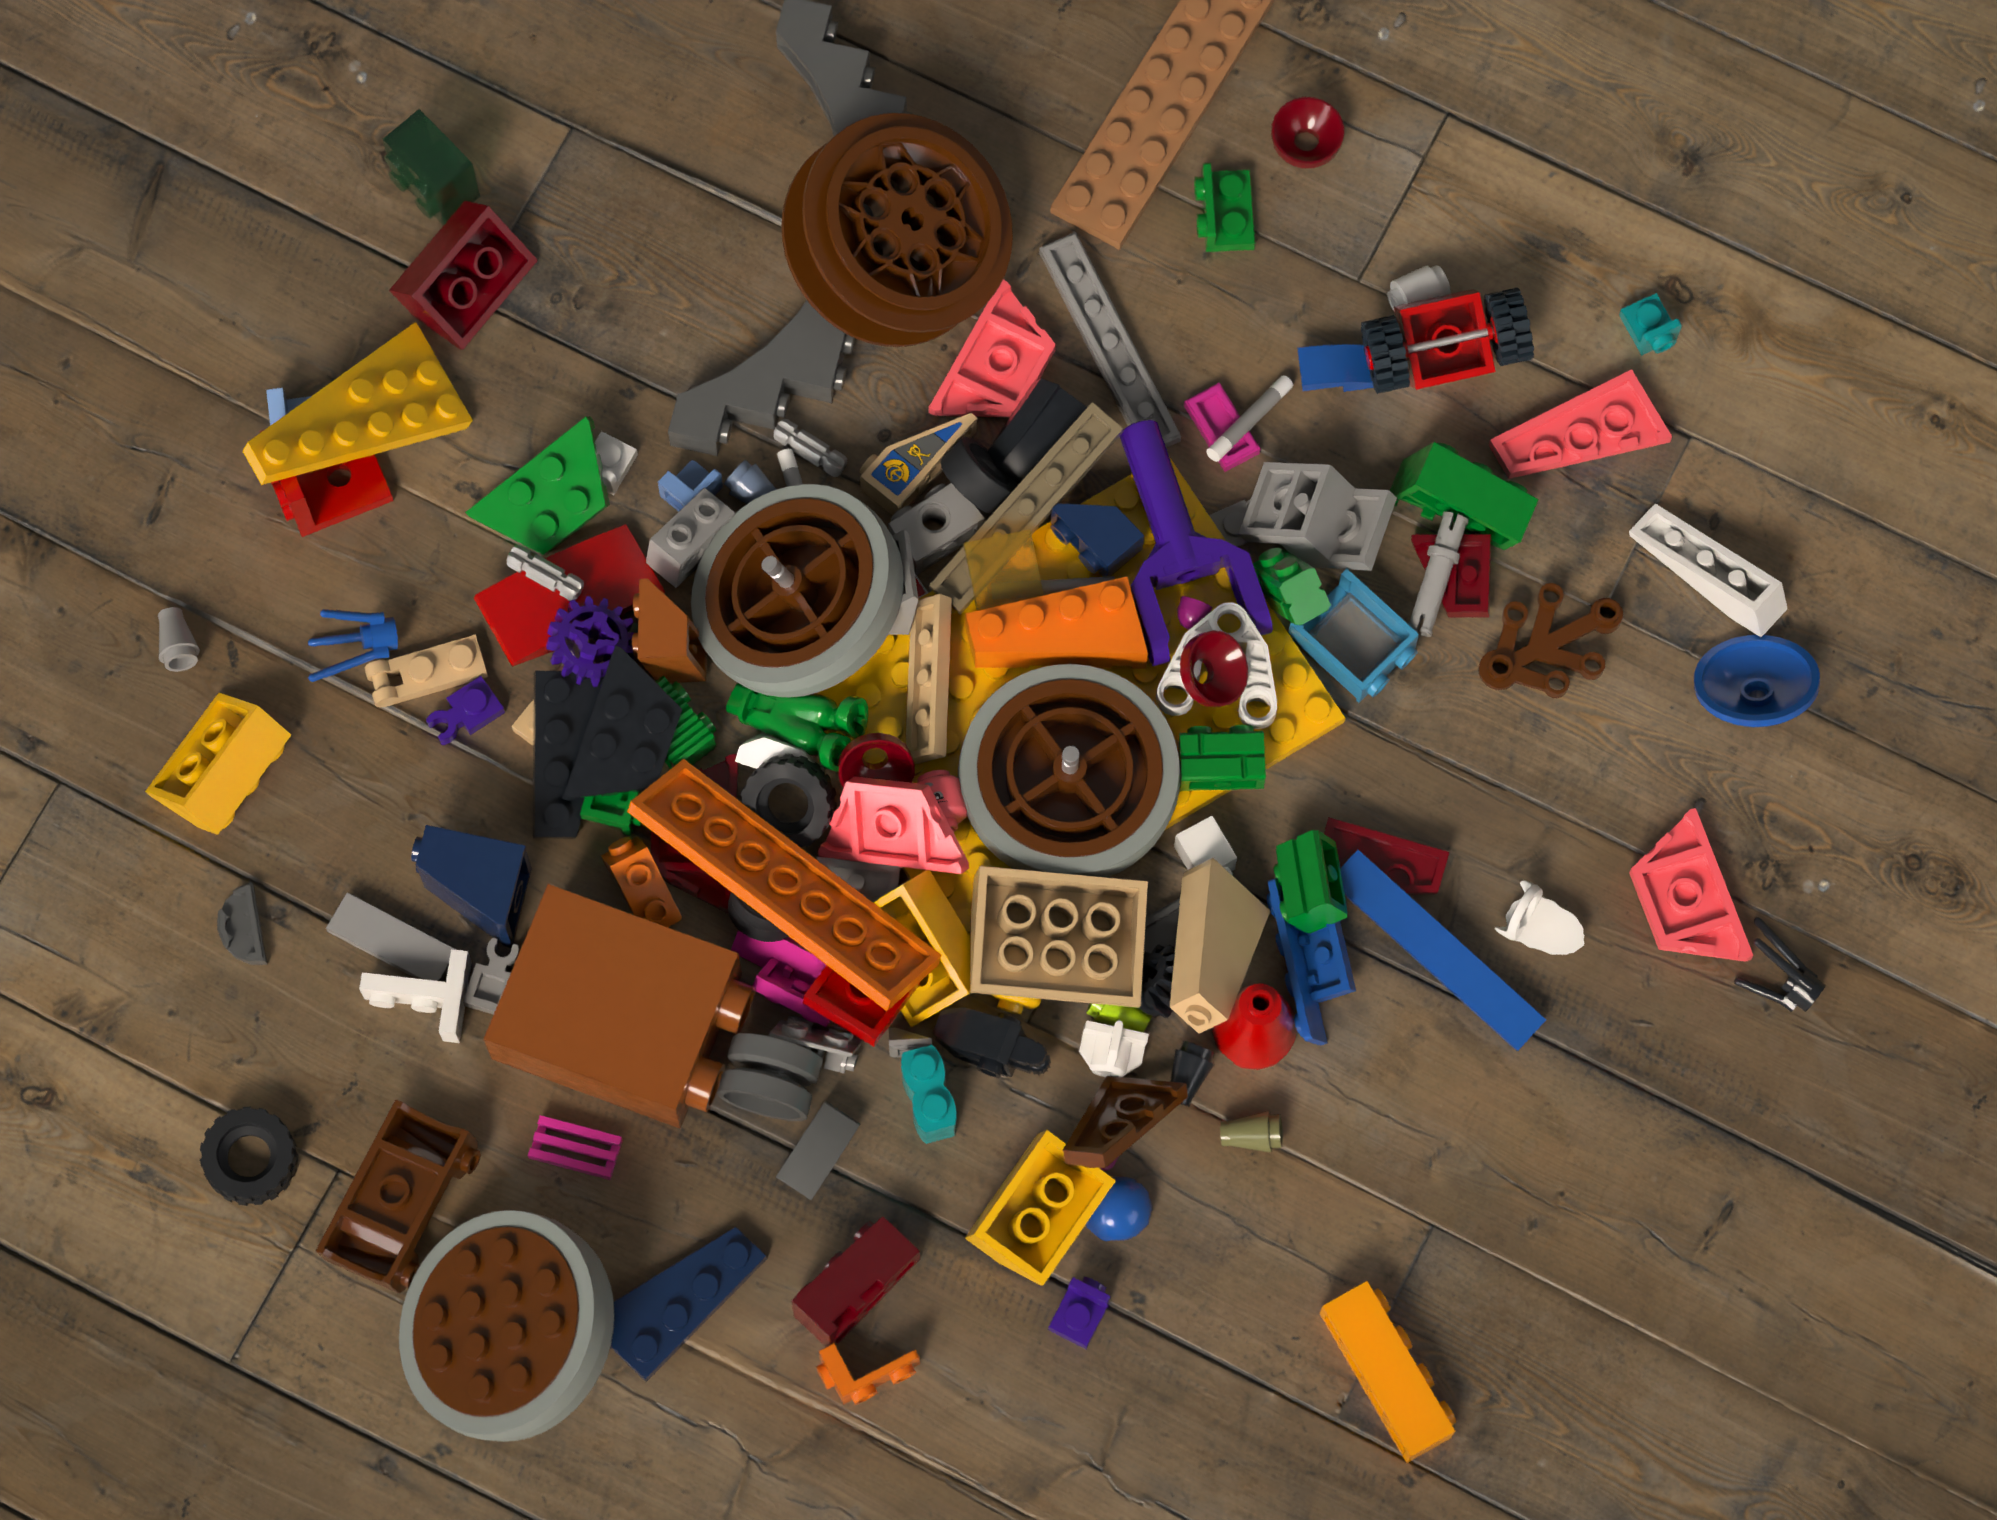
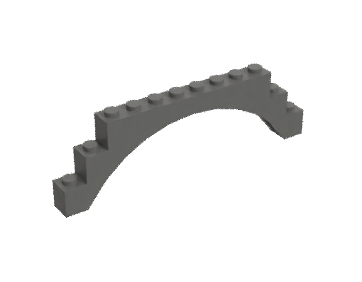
(809, 350)

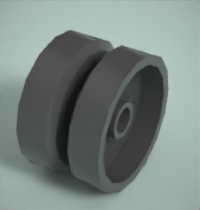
(769, 1077)

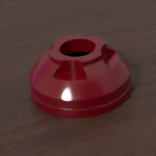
(1312, 117)
(1224, 664)
(895, 767)

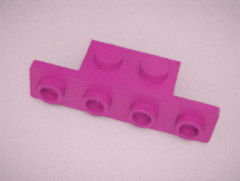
(785, 972)

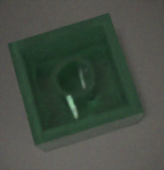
(429, 167)

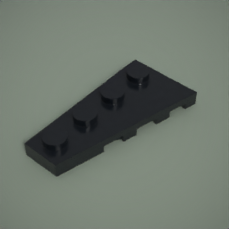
(558, 729)

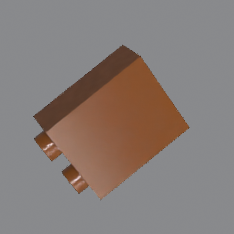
(619, 1008)

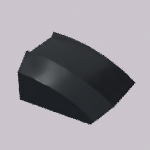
(1034, 428)

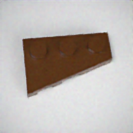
(1119, 1117)

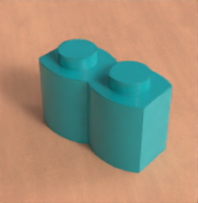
(925, 1086)

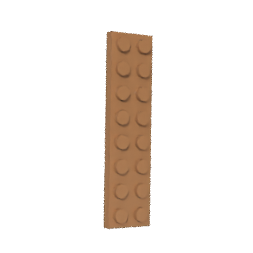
(1156, 115)

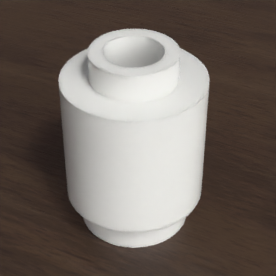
(1418, 286)

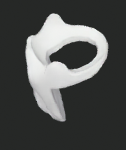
(1542, 923)

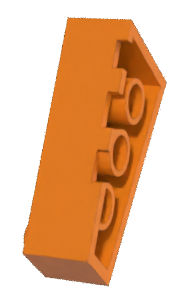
(1074, 626)

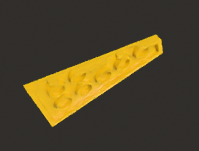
(374, 407)

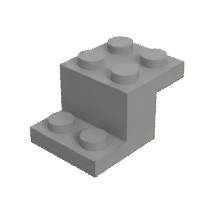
(1317, 515)

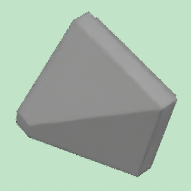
(903, 1041)

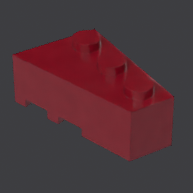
(854, 1281)

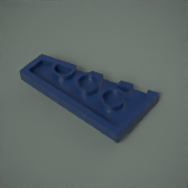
(678, 1301)

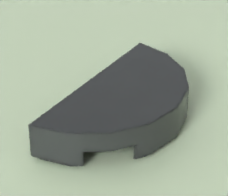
(241, 926)

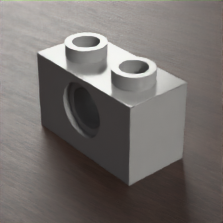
(942, 503)

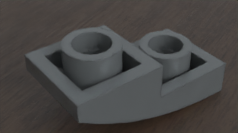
(818, 1150)

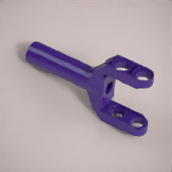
(1179, 550)

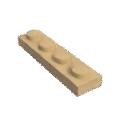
(929, 679)

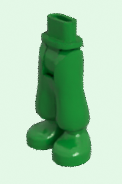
(803, 720)

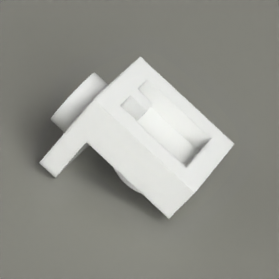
(616, 460)

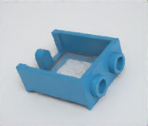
(1357, 638)

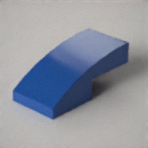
(1334, 367)

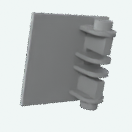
(837, 1041)

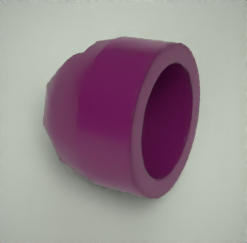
(1192, 611)

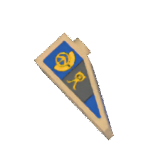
(912, 464)

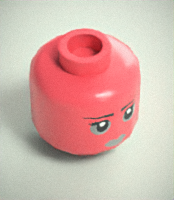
(948, 795)

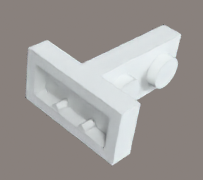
(426, 994)

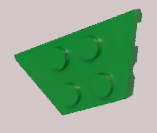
(549, 494)

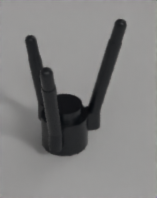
(1802, 983)

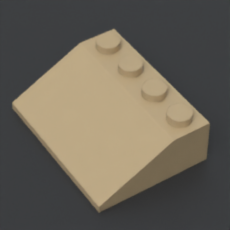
(1057, 936)

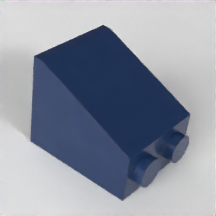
(475, 877)

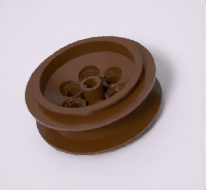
(832, 236)

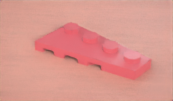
(1589, 427)

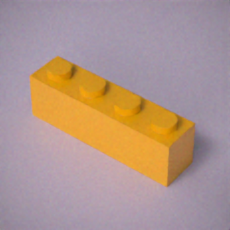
(1388, 1372)

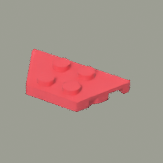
(996, 362)
(893, 827)
(1688, 896)

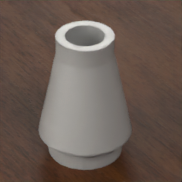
(176, 643)

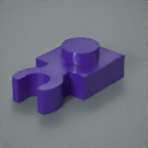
(470, 707)

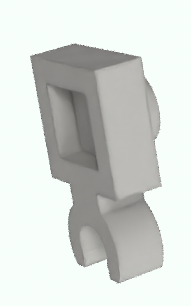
(489, 981)

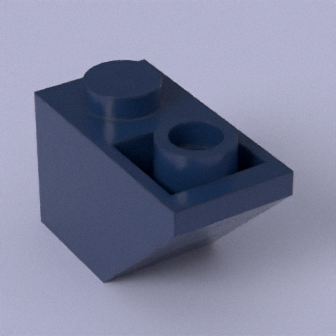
(1099, 534)

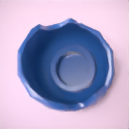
(1122, 1211)

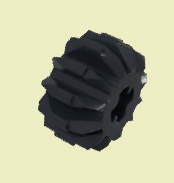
(1157, 981)

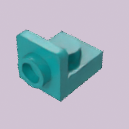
(1650, 325)

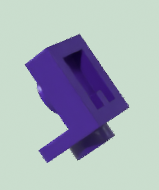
(1080, 1311)

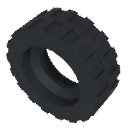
(807, 777)
(238, 1125)

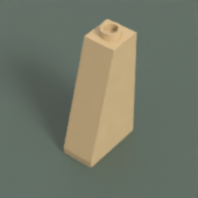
(1214, 944)

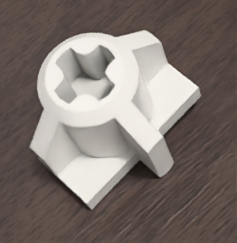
(1112, 1048)

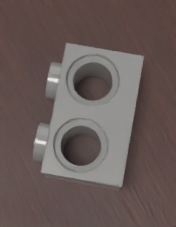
(684, 538)

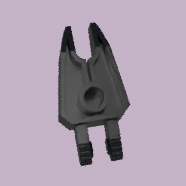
(990, 1042)

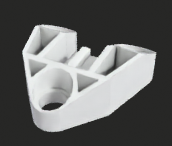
(1260, 677)

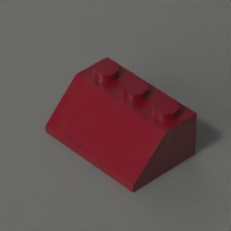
(464, 274)

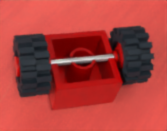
(1446, 339)

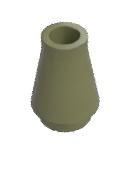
(1253, 1132)

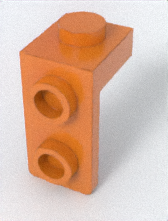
(641, 881)
(835, 1374)

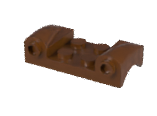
(396, 1196)

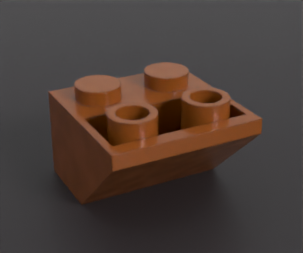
(666, 638)

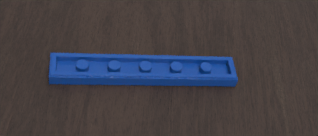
(1439, 951)

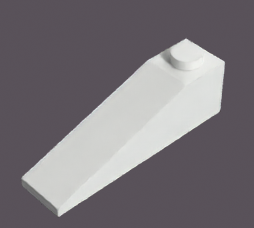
(1713, 570)

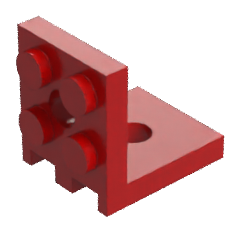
(319, 504)

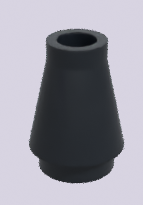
(1191, 1067)

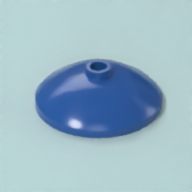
(1756, 680)

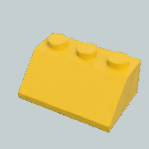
(219, 763)
(929, 915)
(1039, 1210)

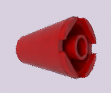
(1258, 1028)

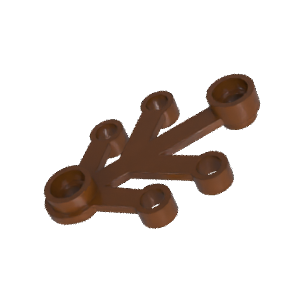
(1545, 646)

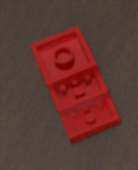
(523, 609)

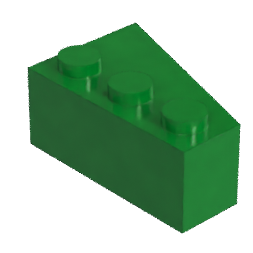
(1446, 482)

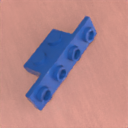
(1315, 966)

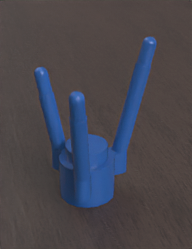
(377, 635)

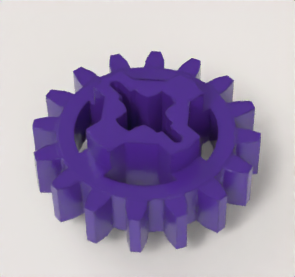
(572, 635)

